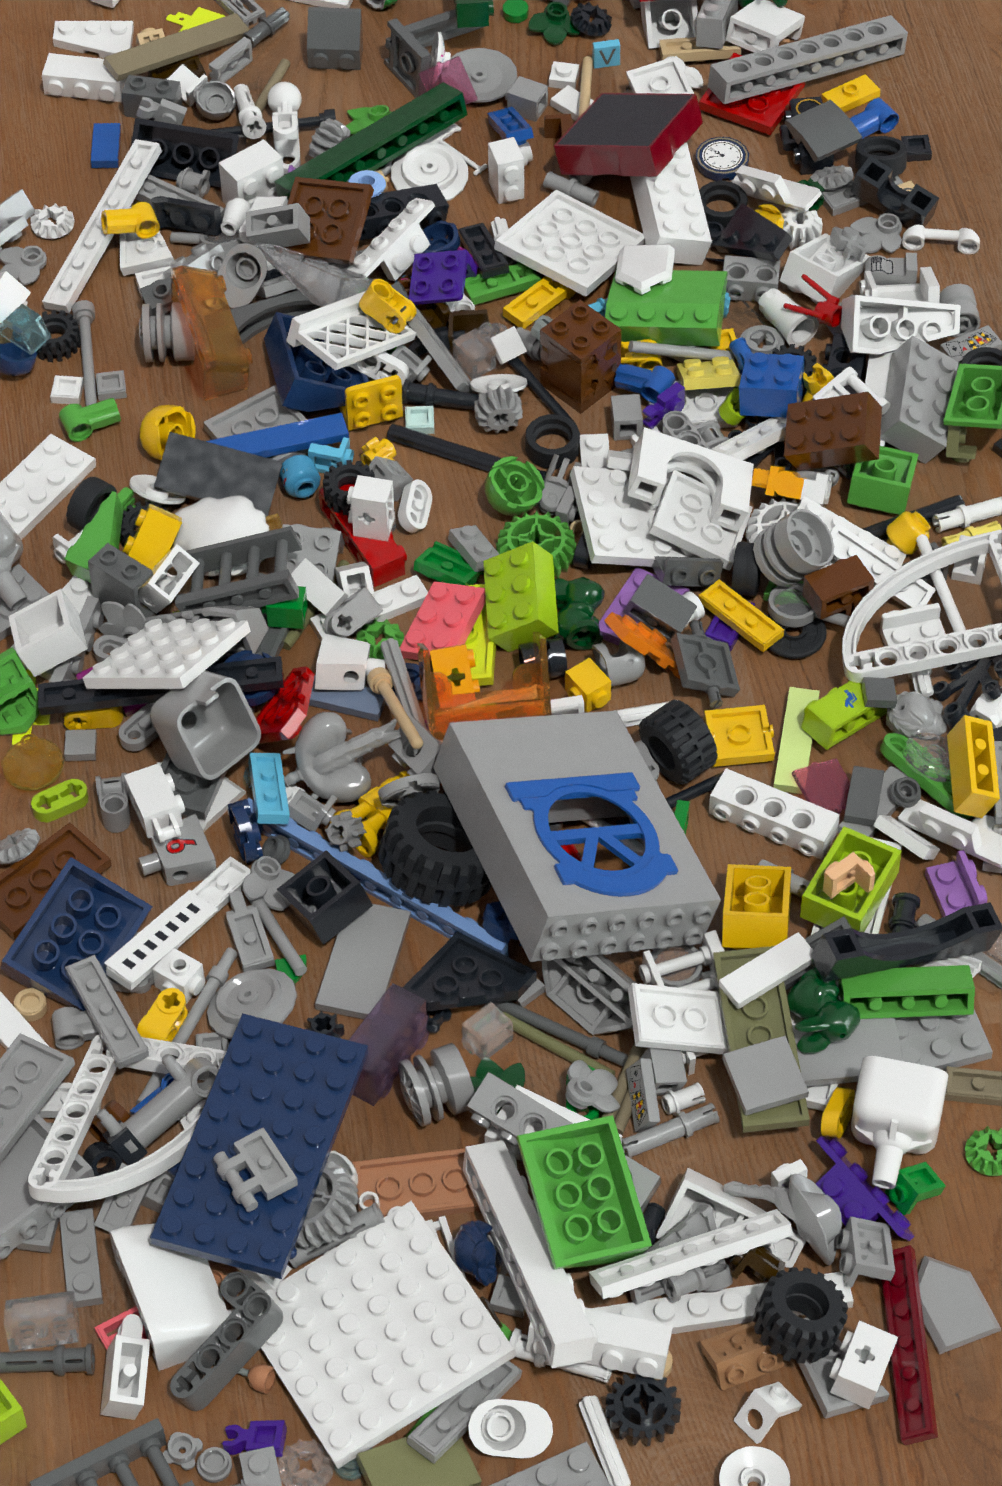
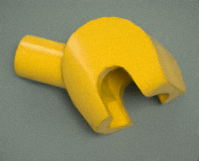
(819, 378)

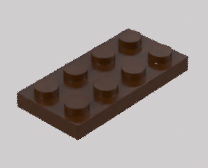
(30, 879)

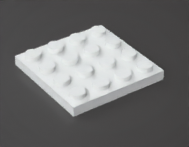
(568, 242)
(616, 523)
(166, 654)

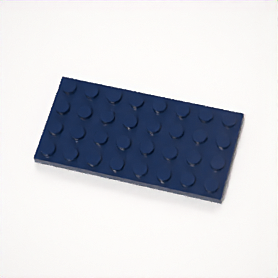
(299, 1092)

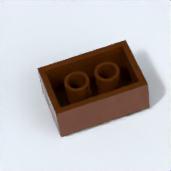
(833, 431)

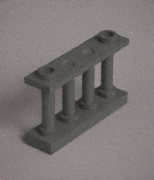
(253, 590)
(115, 1458)

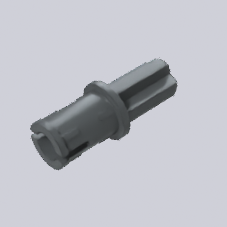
(267, 26)

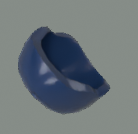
(439, 232)
(15, 360)

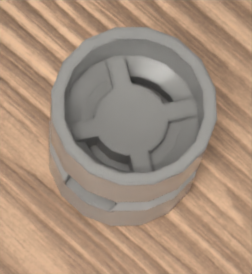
(962, 295)

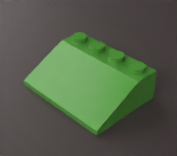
(676, 313)
(584, 1193)

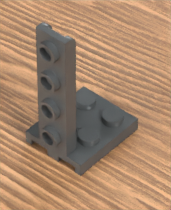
(407, 46)

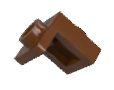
(556, 125)

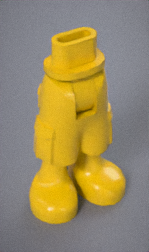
(377, 816)

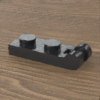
(187, 215)

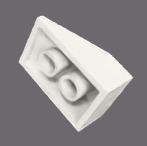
(823, 265)

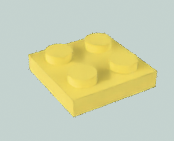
(708, 374)

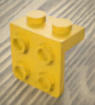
(373, 402)

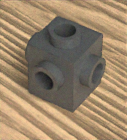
(158, 293)

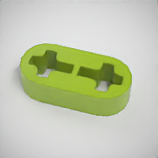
(728, 406)
(59, 800)

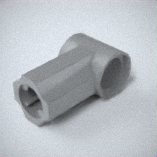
(72, 1028)

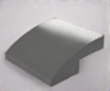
(823, 130)

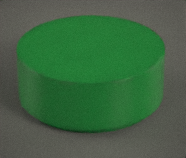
(515, 11)

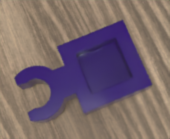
(670, 400)
(258, 1436)

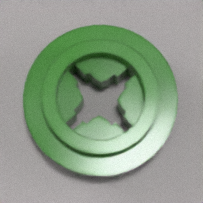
(371, 631)
(982, 1160)

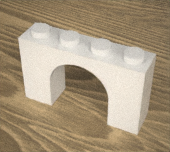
(724, 475)

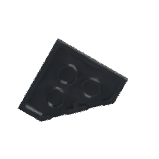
(469, 975)

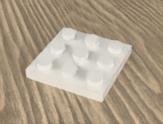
(685, 521)

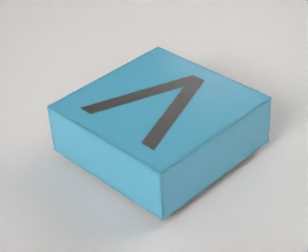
(606, 53)

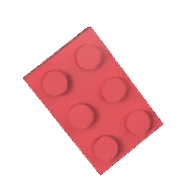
(444, 618)

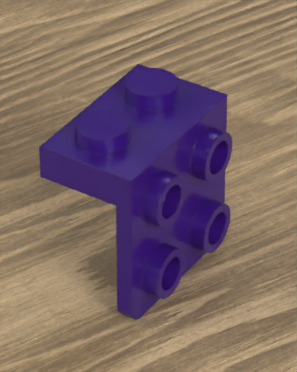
(440, 276)

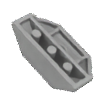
(590, 992)

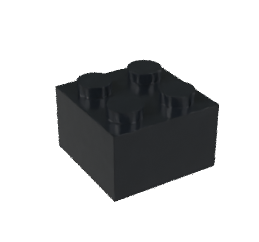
(324, 897)

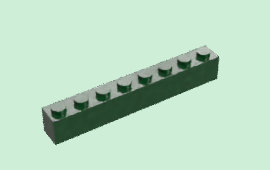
(384, 138)

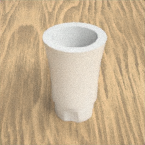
(793, 326)

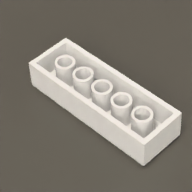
(673, 209)

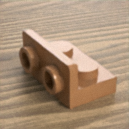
(739, 1356)

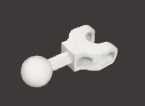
(284, 101)

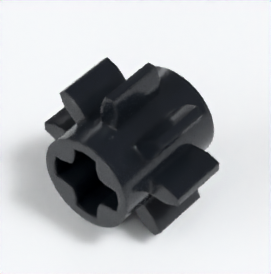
(326, 1024)

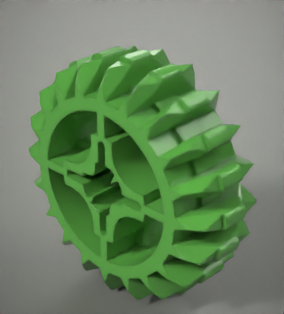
(545, 532)

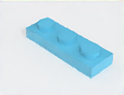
(268, 788)

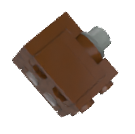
(578, 355)

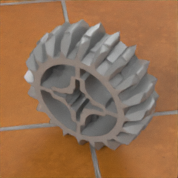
(327, 1211)

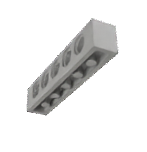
(496, 1093)

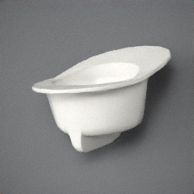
(510, 1428)

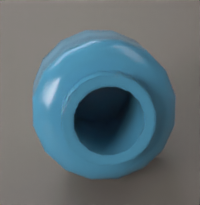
(299, 476)

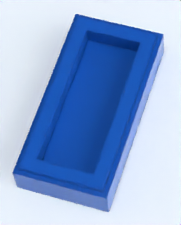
(106, 145)

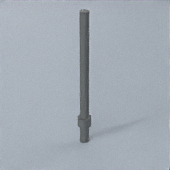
(594, 1046)

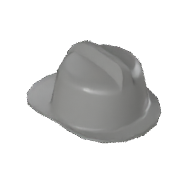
(243, 273)

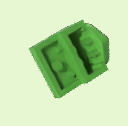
(17, 695)

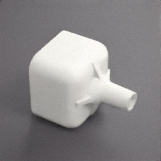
(897, 1112)

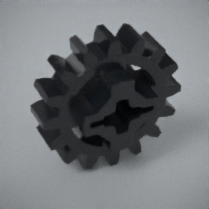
(629, 1413)

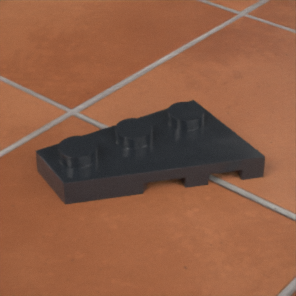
(753, 236)

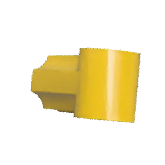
(137, 219)

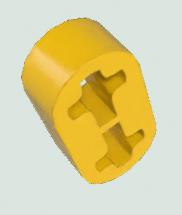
(837, 1113)

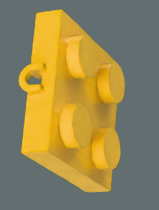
(741, 735)

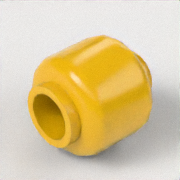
(905, 530)

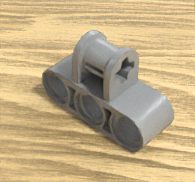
(679, 426)

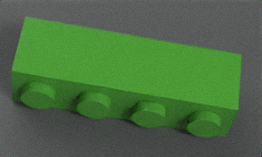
(911, 992)

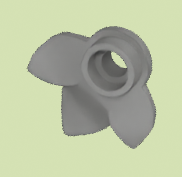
(880, 232)
(23, 263)
(121, 620)
(264, 880)
(591, 1088)

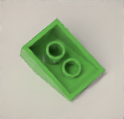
(976, 397)

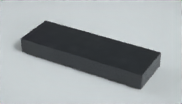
(480, 244)

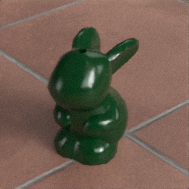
(578, 603)
(824, 1015)

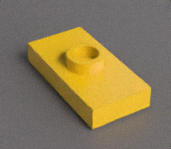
(852, 93)

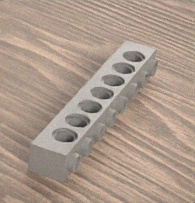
(807, 59)

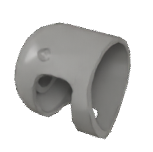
(621, 667)

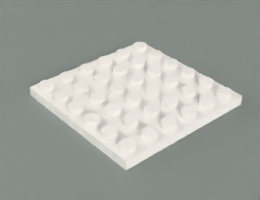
(380, 1334)

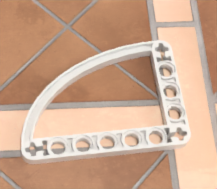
(930, 646)
(116, 1182)

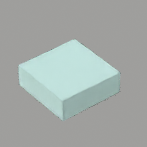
(420, 418)

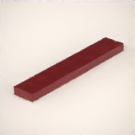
(910, 1352)

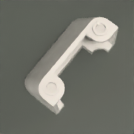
(171, 1292)

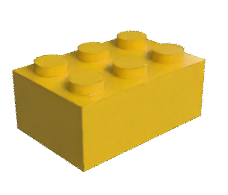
(756, 906)

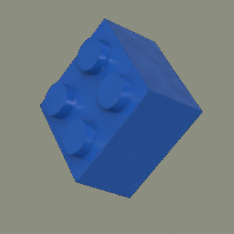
(770, 384)

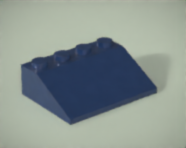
(303, 377)
(74, 920)

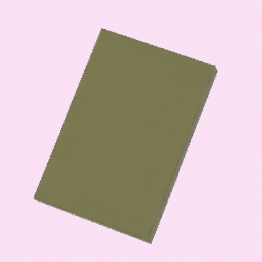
(403, 1466)

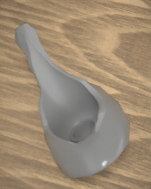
(807, 1205)

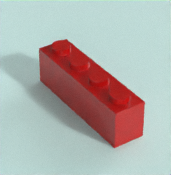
(384, 557)

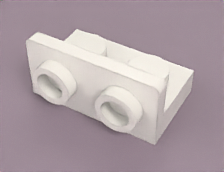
(911, 625)

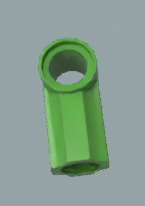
(81, 421)

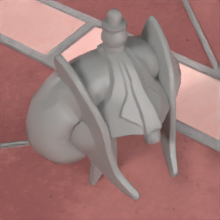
(331, 763)

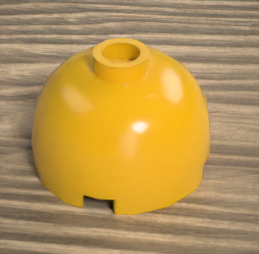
(158, 424)

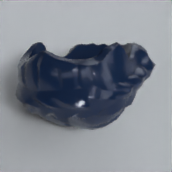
(475, 1252)

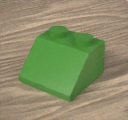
(884, 482)

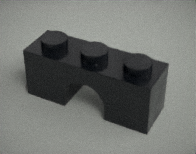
(876, 186)

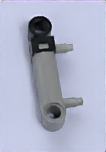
(131, 1138)

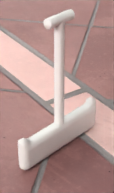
(442, 135)

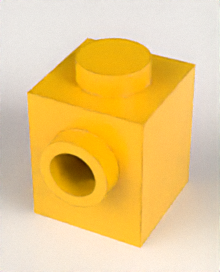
(590, 682)

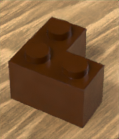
(837, 587)

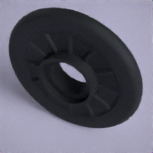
(803, 645)

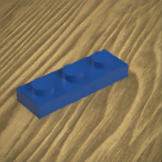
(510, 124)

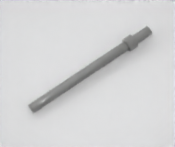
(215, 979)

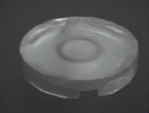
(928, 756)

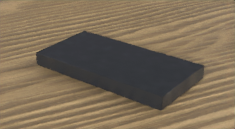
(211, 470)

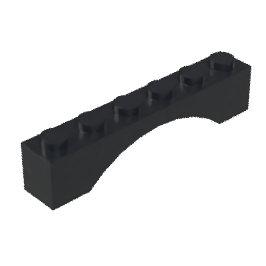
(857, 953)

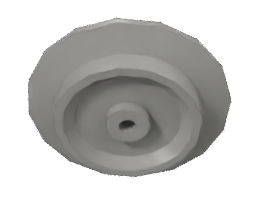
(488, 72)
(254, 992)

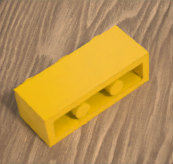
(973, 766)

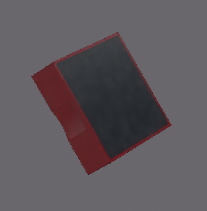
(628, 134)

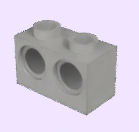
(750, 277)

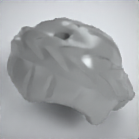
(916, 715)

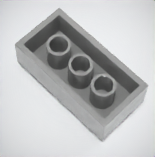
(919, 396)

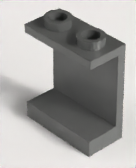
(118, 578)

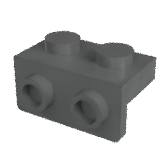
(687, 570)

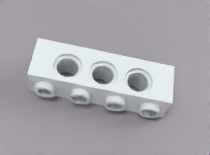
(762, 803)

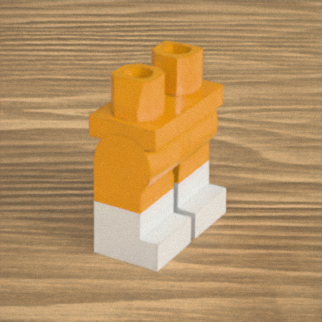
(792, 485)

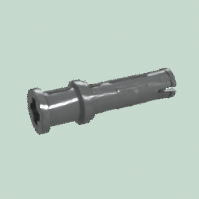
(61, 1363)

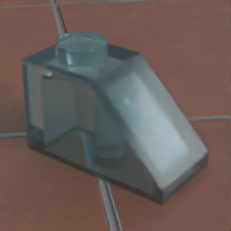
(25, 329)

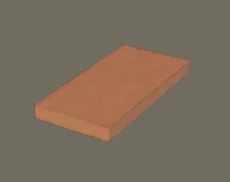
(428, 1179)

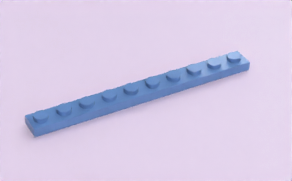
(375, 882)

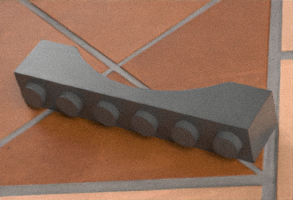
(258, 316)

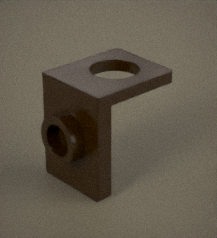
(466, 321)

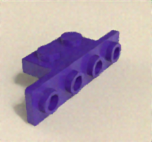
(854, 1195)

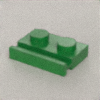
(445, 566)

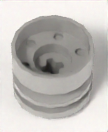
(165, 333)
(793, 547)
(431, 1086)

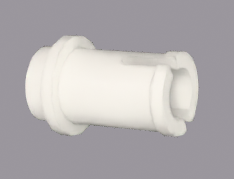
(681, 1099)

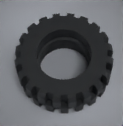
(420, 867)

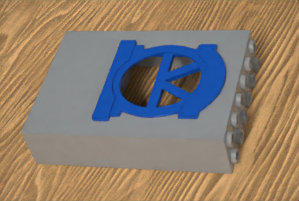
(540, 770)

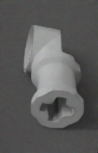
(706, 1279)

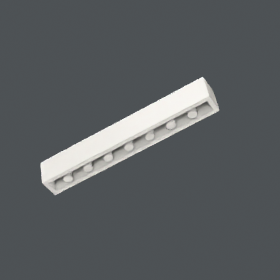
(519, 1236)

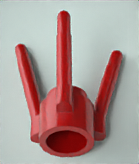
(826, 312)

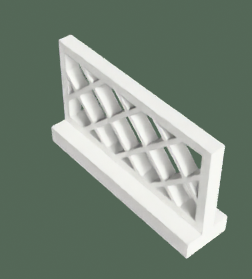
(342, 317)

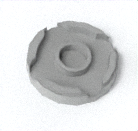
(406, 786)

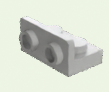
(865, 1250)

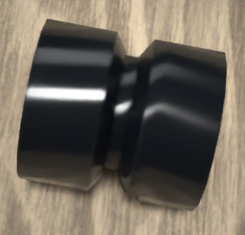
(555, 654)

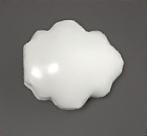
(219, 521)

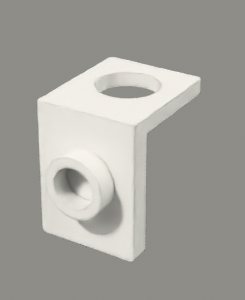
(189, 83)
(772, 1403)

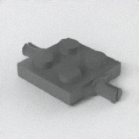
(705, 664)

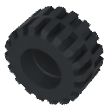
(678, 741)
(794, 1335)

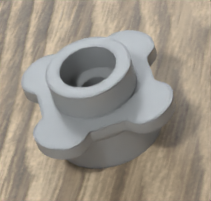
(183, 1441)

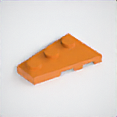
(643, 640)

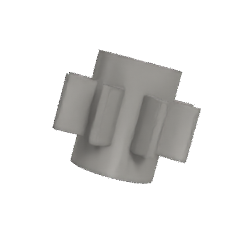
(345, 831)

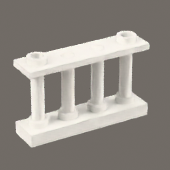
(652, 973)

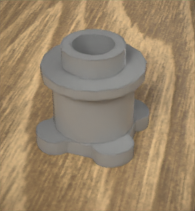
(194, 182)

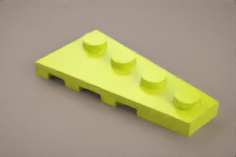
(483, 650)

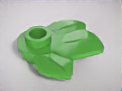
(366, 116)

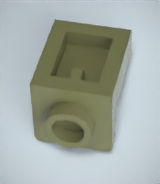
(959, 452)

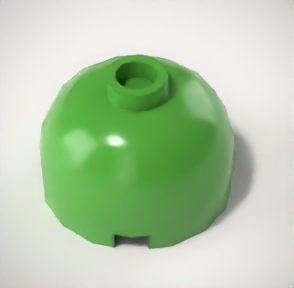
(513, 486)

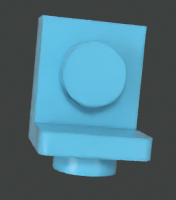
(326, 456)

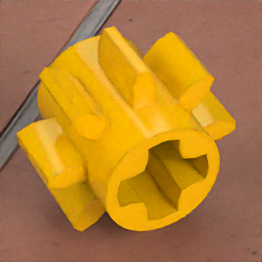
(381, 448)

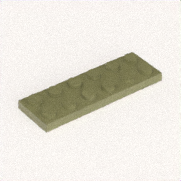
(756, 1023)

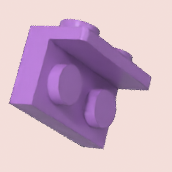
(955, 884)

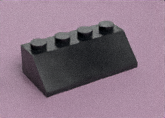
(188, 147)

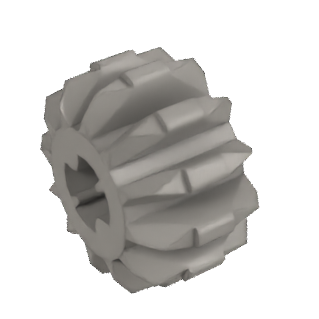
(327, 136)
(498, 409)

